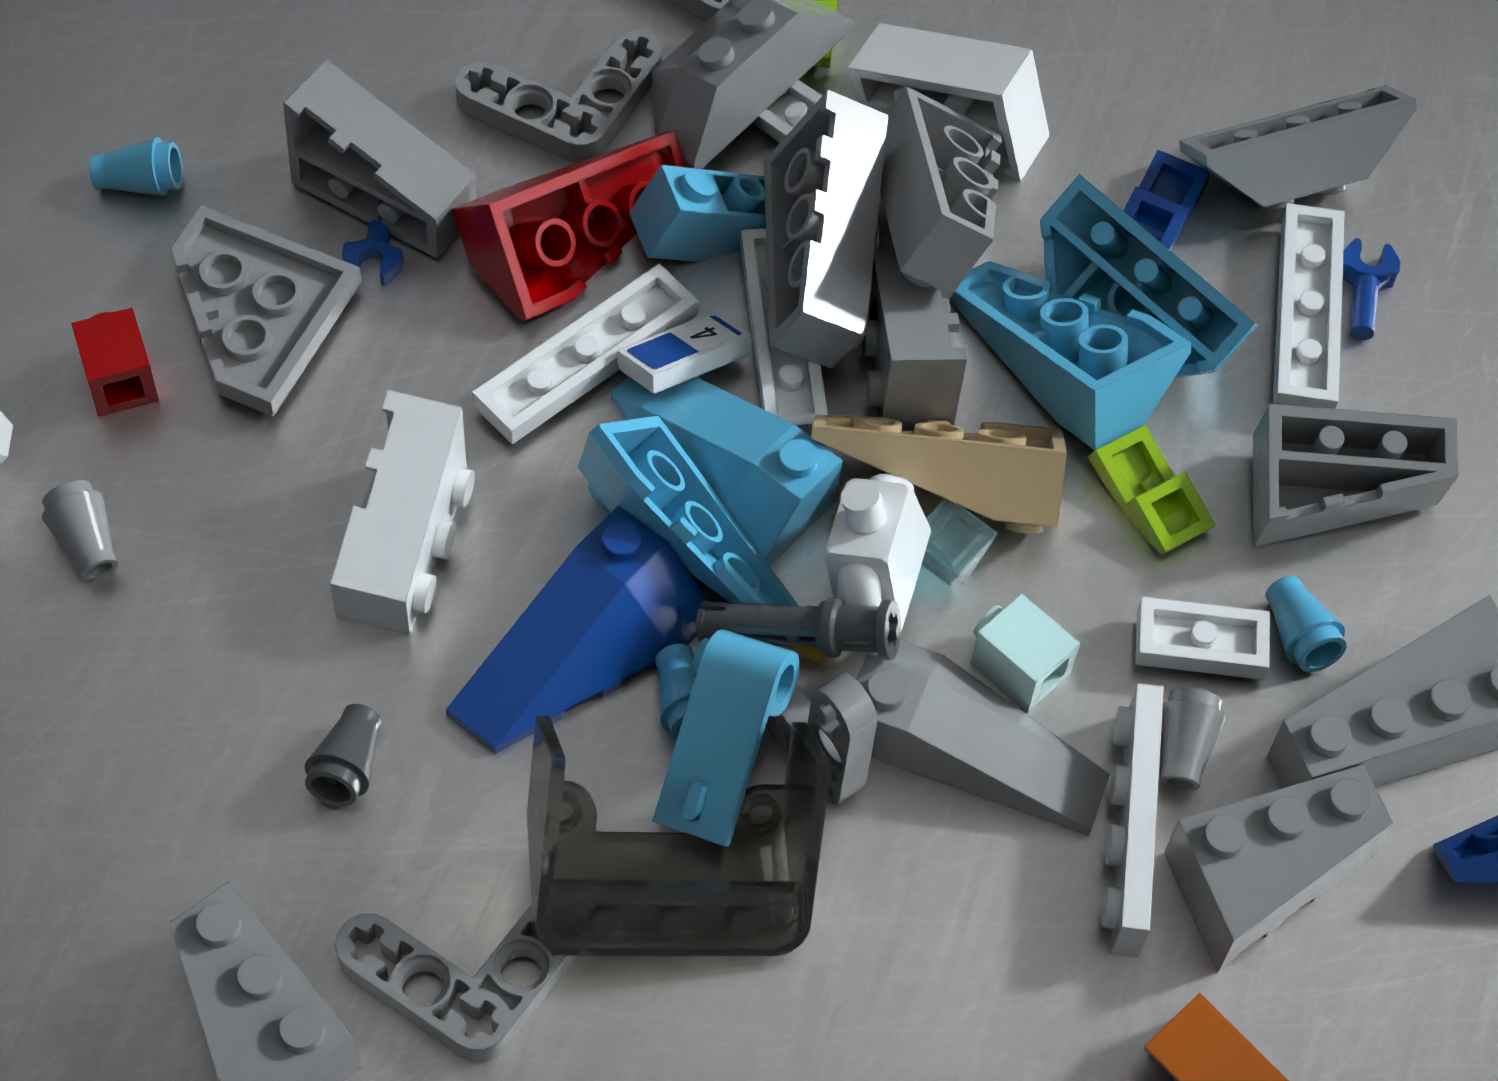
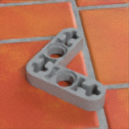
(578, 112)
(843, 725)
(480, 995)

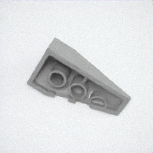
(971, 738)

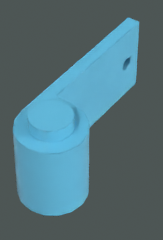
(721, 731)

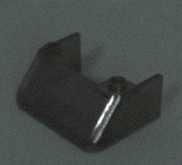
(671, 888)

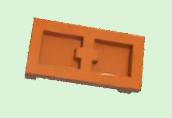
(1207, 1047)

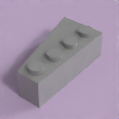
(938, 189)
(823, 228)
(1404, 713)

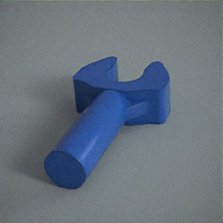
(376, 247)
(1367, 281)

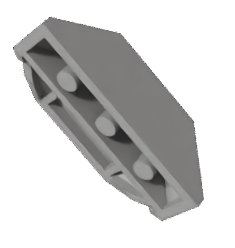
(739, 69)
(1305, 148)

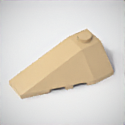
(999, 472)

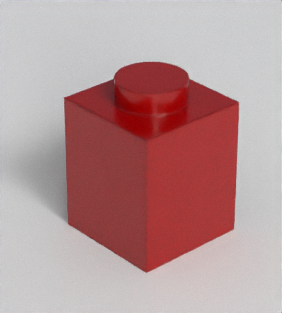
(115, 361)

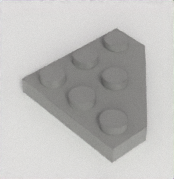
(258, 304)

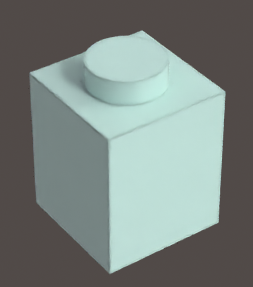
(1023, 651)

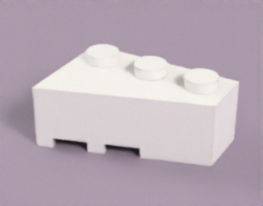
(971, 76)
(405, 516)

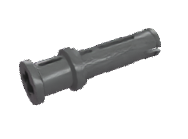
(827, 627)

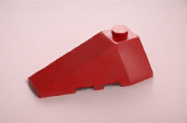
(558, 229)

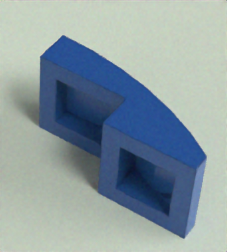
(1167, 197)

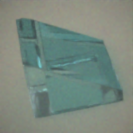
(955, 542)

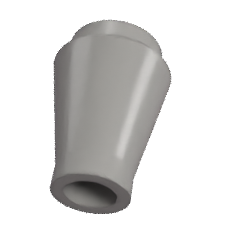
(81, 526)
(1188, 735)

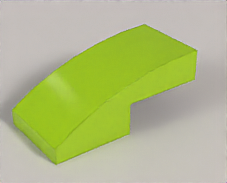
(1148, 492)

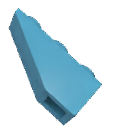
(697, 212)

